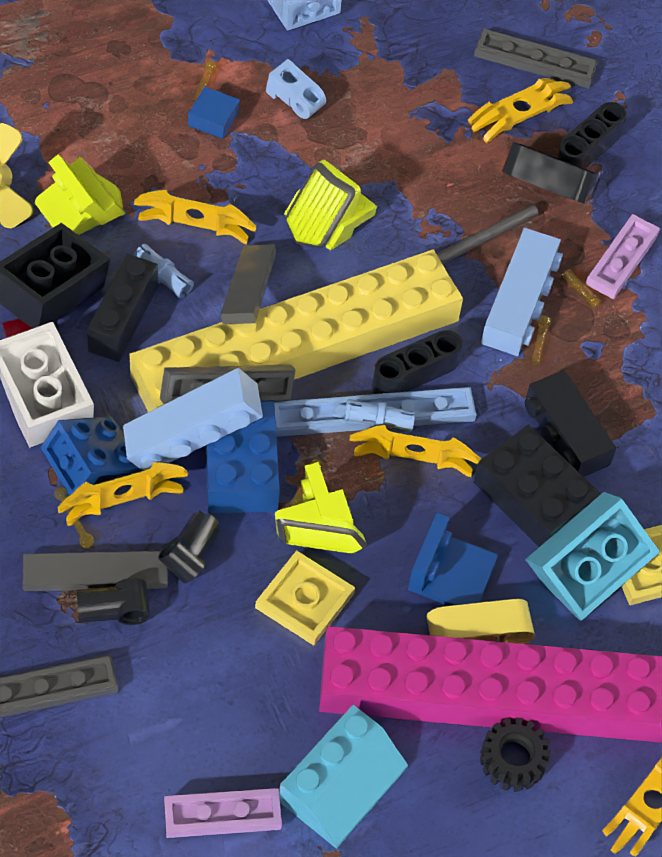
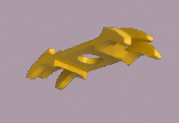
(507, 115)
(174, 209)
(387, 443)
(92, 498)
(638, 815)

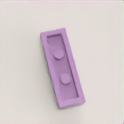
(622, 256)
(222, 813)

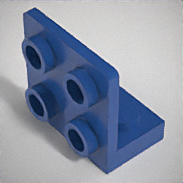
(85, 450)
(450, 568)

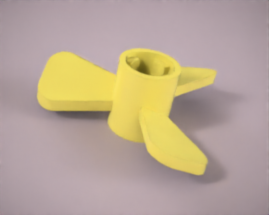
(13, 207)

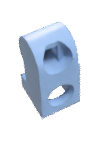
(295, 89)

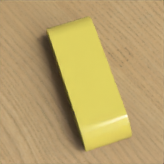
(487, 621)

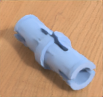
(166, 272)
(379, 414)

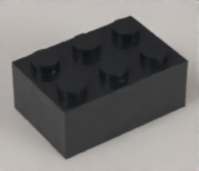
(51, 276)
(533, 485)

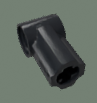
(186, 551)
(124, 602)

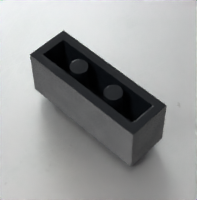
(122, 307)
(569, 423)

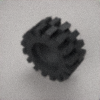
(521, 735)

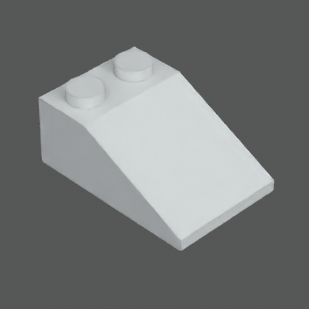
(42, 382)

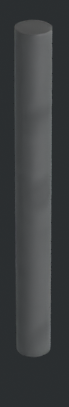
(487, 234)

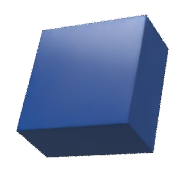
(213, 112)

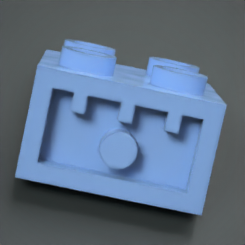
(302, 12)

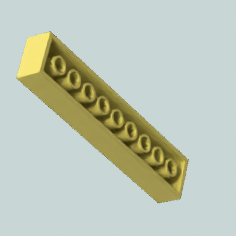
(316, 326)

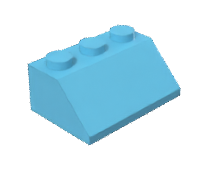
(593, 554)
(343, 777)

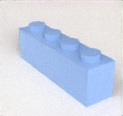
(521, 292)
(193, 420)

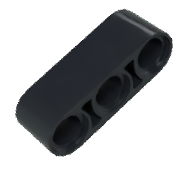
(593, 135)
(549, 172)
(425, 352)

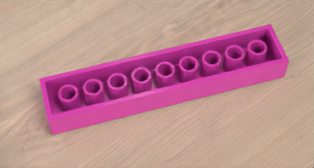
(491, 682)

